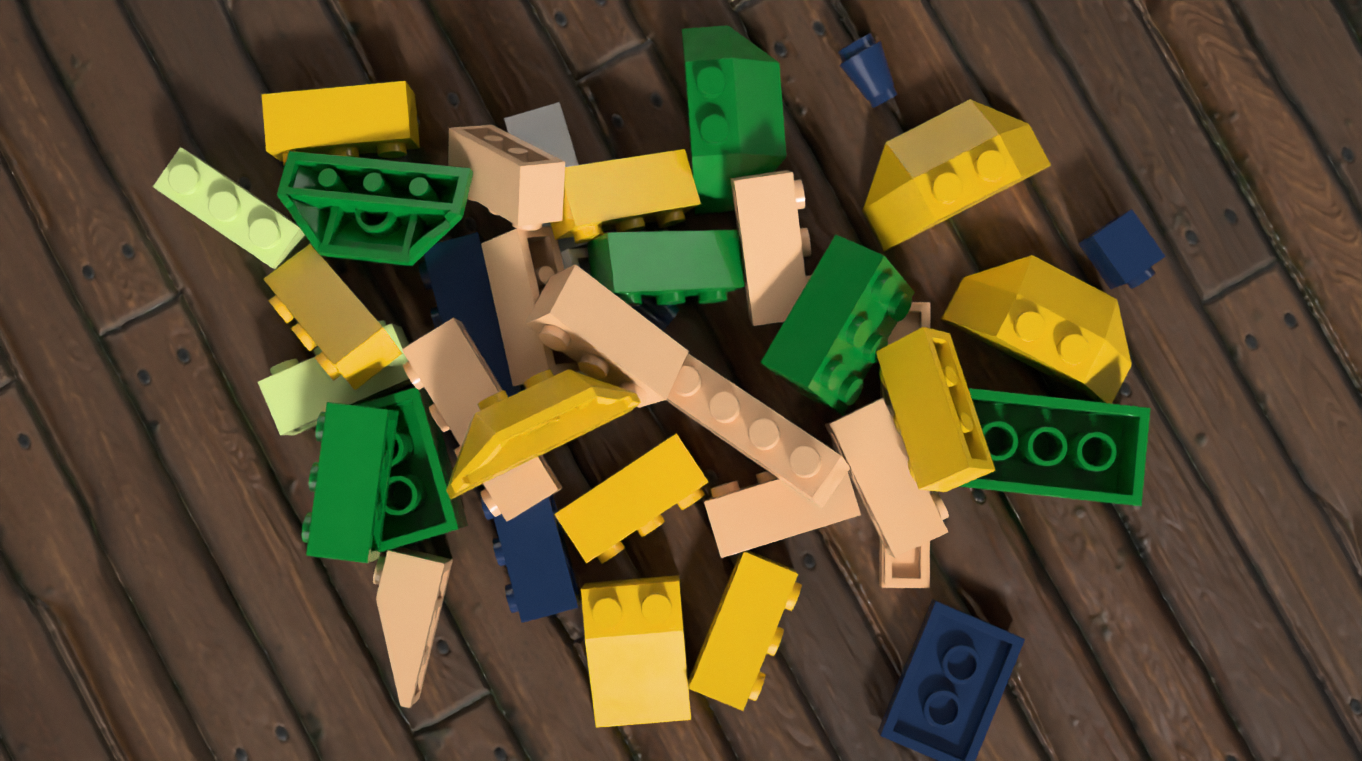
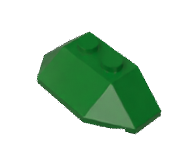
(731, 112)
(372, 205)

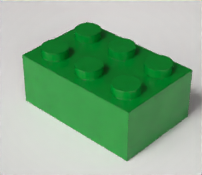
(839, 324)
(419, 474)

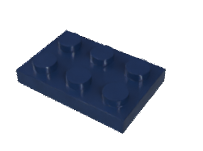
(950, 685)

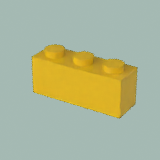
(342, 121)
(626, 195)
(330, 318)
(934, 411)
(633, 500)
(744, 630)

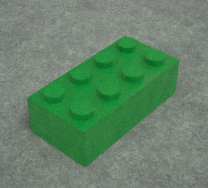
(1063, 447)

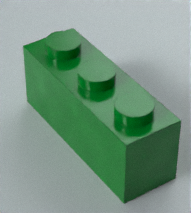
(668, 265)
(350, 482)

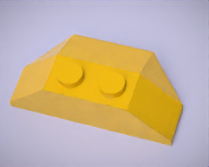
(948, 169)
(1046, 323)
(533, 423)

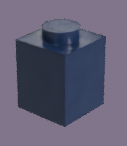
(1123, 251)

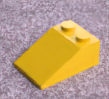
(636, 651)

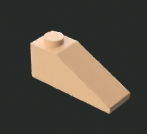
(409, 610)

